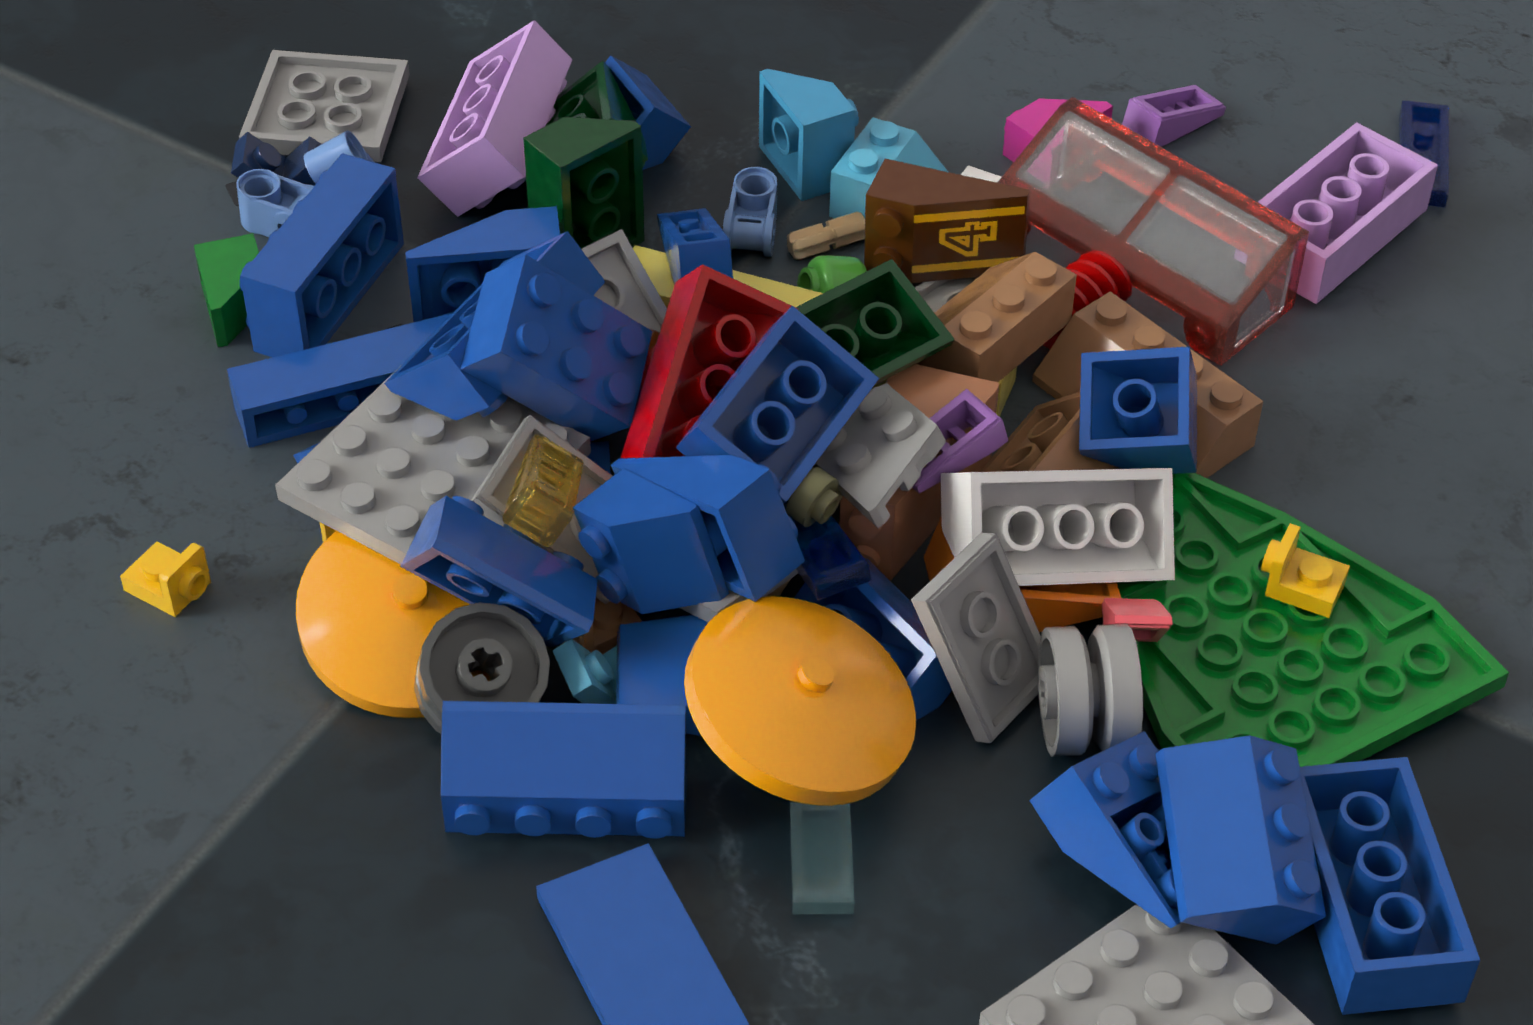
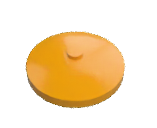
(367, 624)
(800, 701)

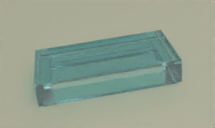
(821, 859)

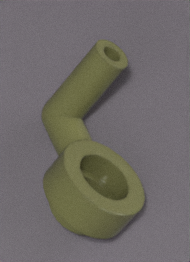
(814, 498)

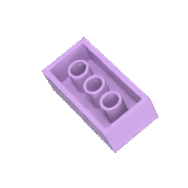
(497, 103)
(1351, 203)

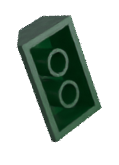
(590, 175)
(880, 320)

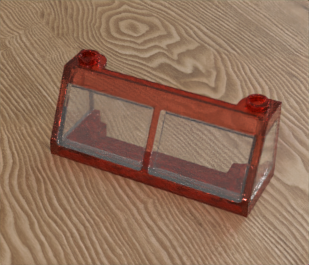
(1168, 223)

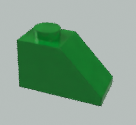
(219, 272)

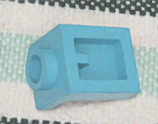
(588, 673)

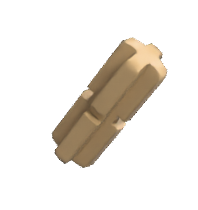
(817, 239)

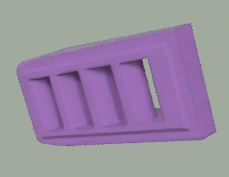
(1166, 114)
(985, 437)

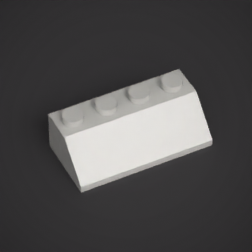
(1067, 522)

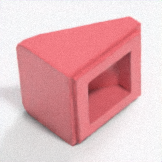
(1145, 617)

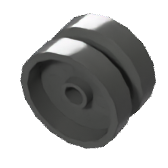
(486, 640)

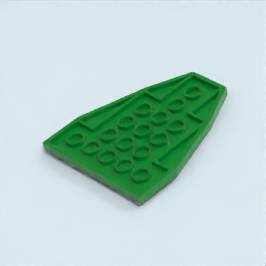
(1284, 674)

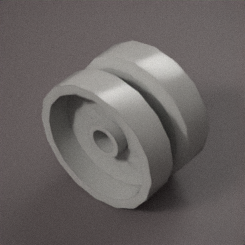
(1089, 688)

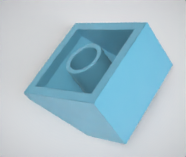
(862, 160)

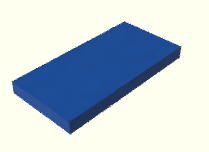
(636, 945)

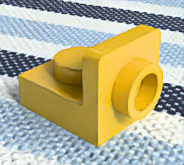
(1302, 576)
(168, 577)

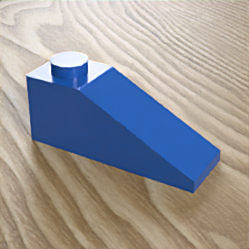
(694, 240)

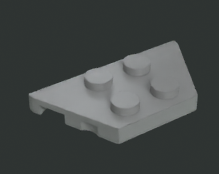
(880, 451)

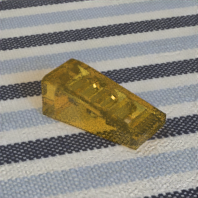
(544, 491)

